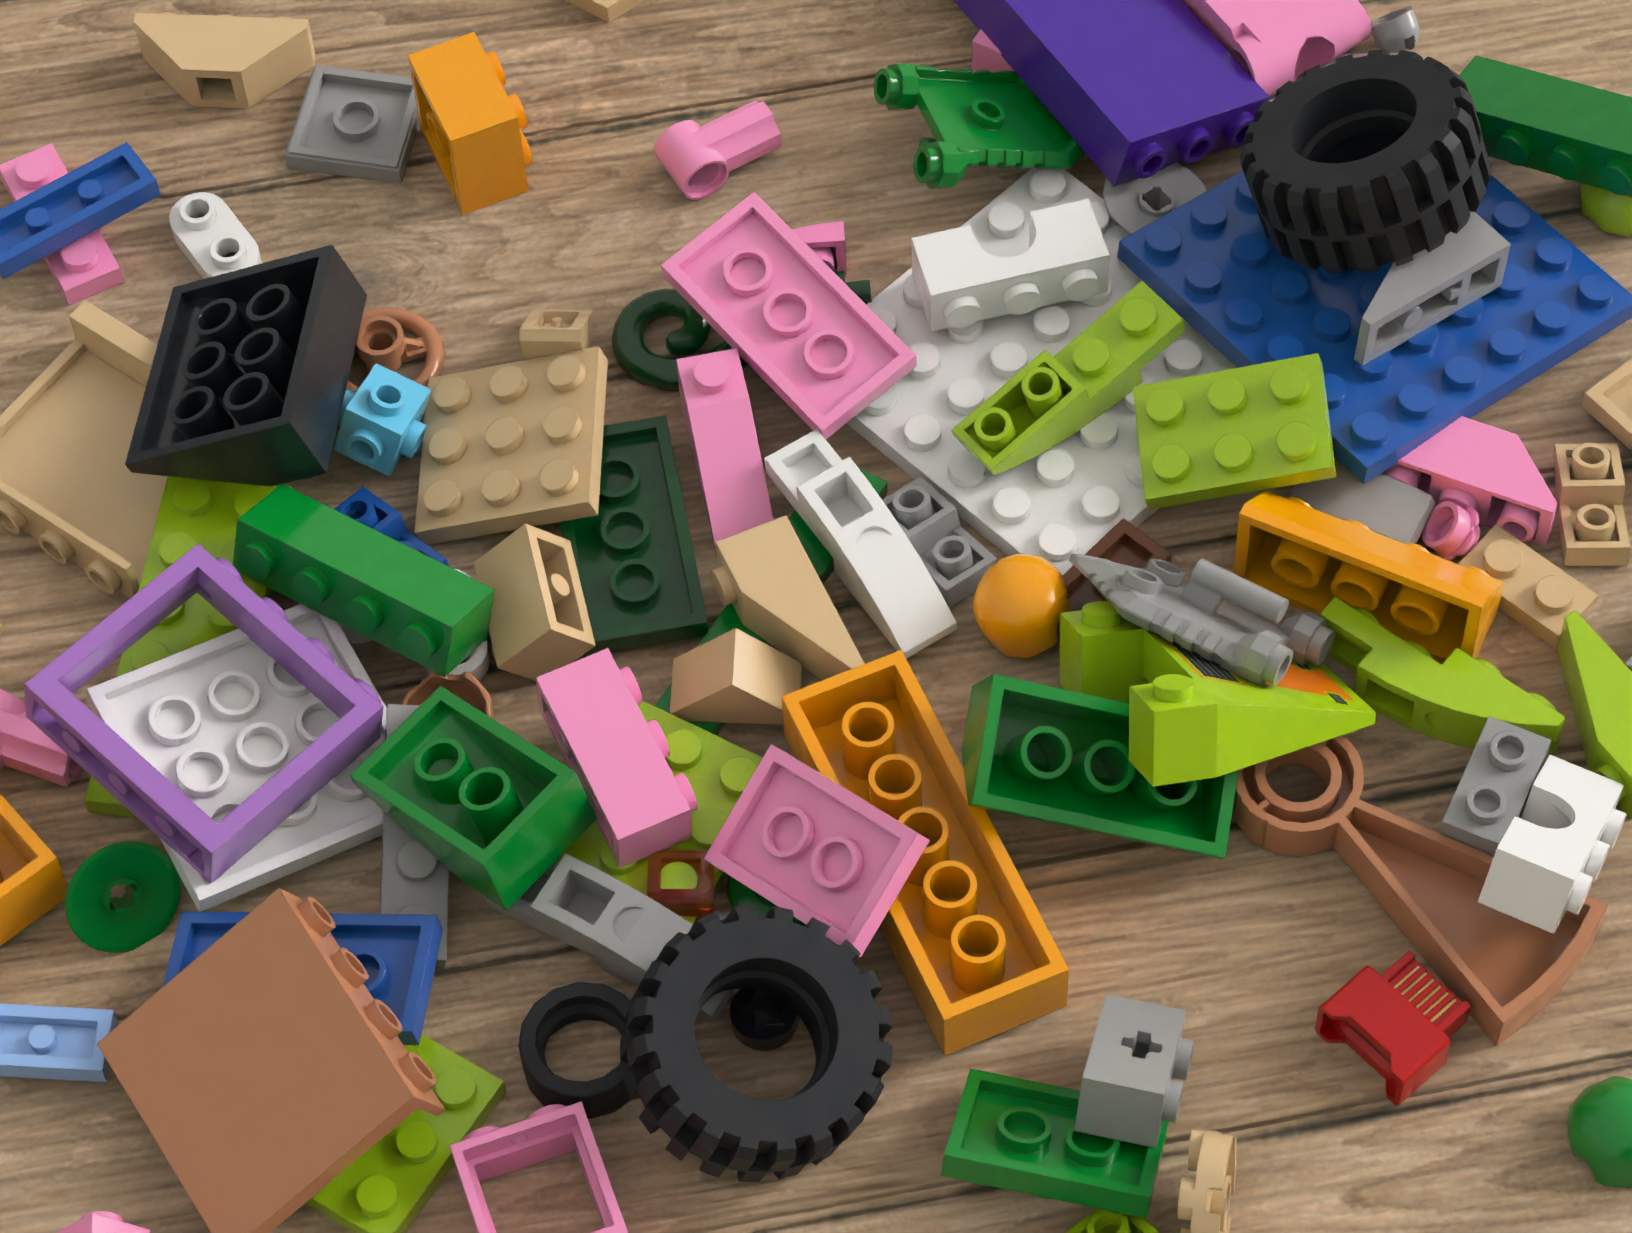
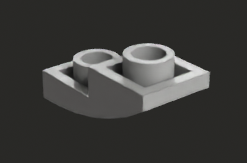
(1380, 504)
(944, 546)

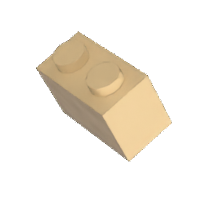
(537, 603)

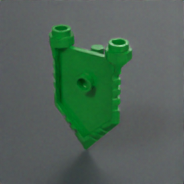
(975, 122)

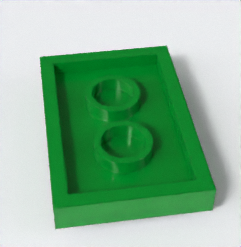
(1025, 1141)

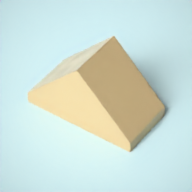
(555, 332)
(733, 681)

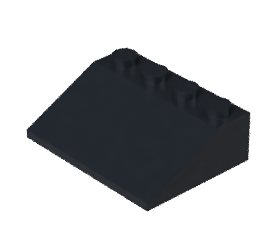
(251, 373)

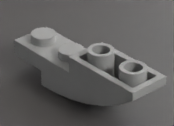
(603, 920)

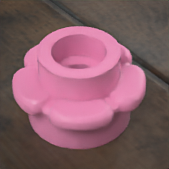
(1451, 530)

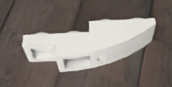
(864, 540)

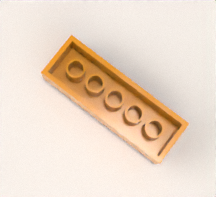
(963, 915)

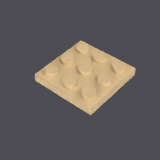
(512, 446)

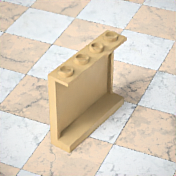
(68, 454)

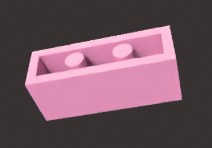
(617, 756)

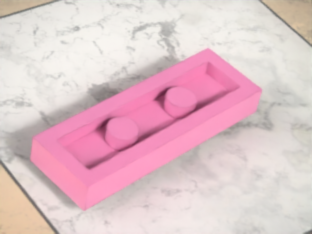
(83, 265)

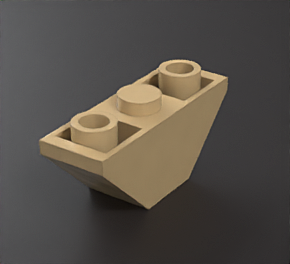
(225, 56)

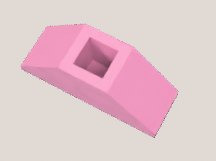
(1482, 470)

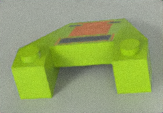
(1190, 712)

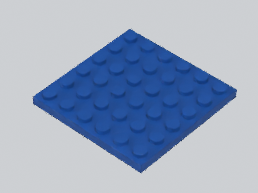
(1264, 308)

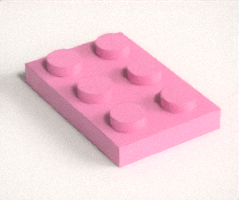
(816, 849)

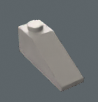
(1432, 287)

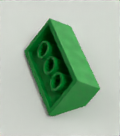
(1068, 764)

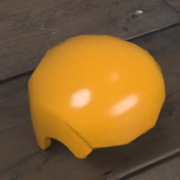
(1020, 605)

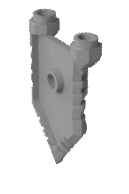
(1206, 622)

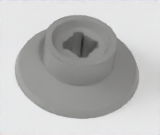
(1166, 190)

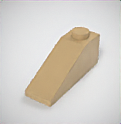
(783, 597)

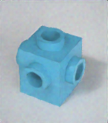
(379, 431)

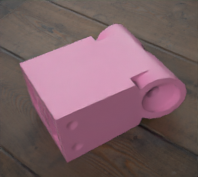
(1283, 37)

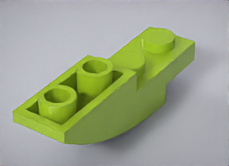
(1074, 387)
(1428, 697)

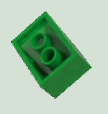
(476, 796)

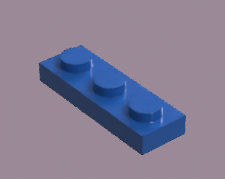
(73, 207)

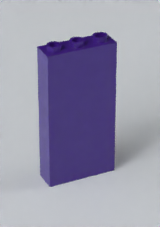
(1125, 78)

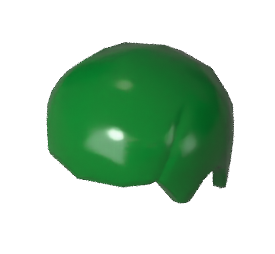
(1602, 1130)

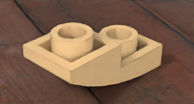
(1591, 504)

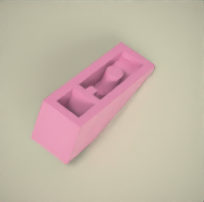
(724, 442)

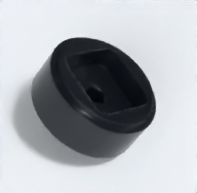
(761, 1020)

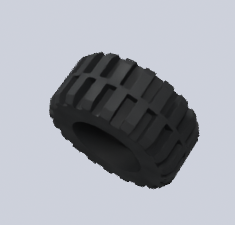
(1366, 161)
(802, 972)

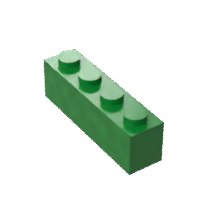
(1553, 124)
(363, 579)

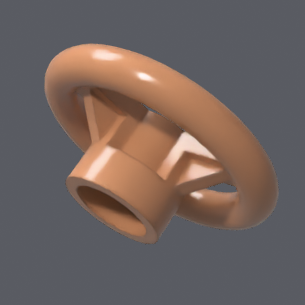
(384, 343)

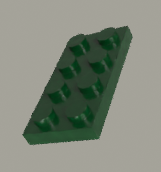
(638, 549)

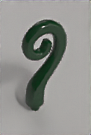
(662, 371)

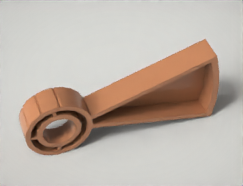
(1424, 885)

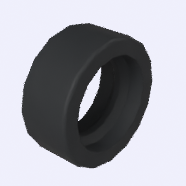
(551, 1013)

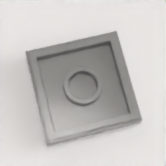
(355, 125)

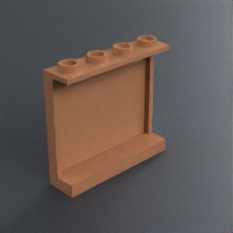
(267, 1067)

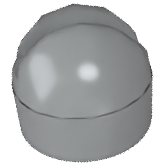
(1396, 30)

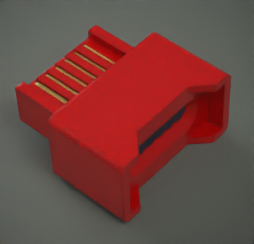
(1395, 1023)

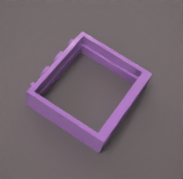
(139, 785)

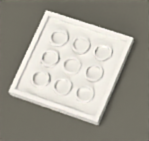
(226, 724)

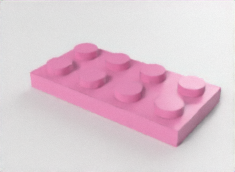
(789, 316)

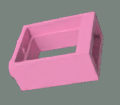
(542, 1136)

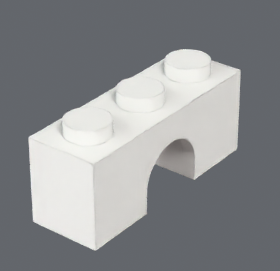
(967, 284)
(1555, 845)

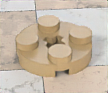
(1207, 1197)

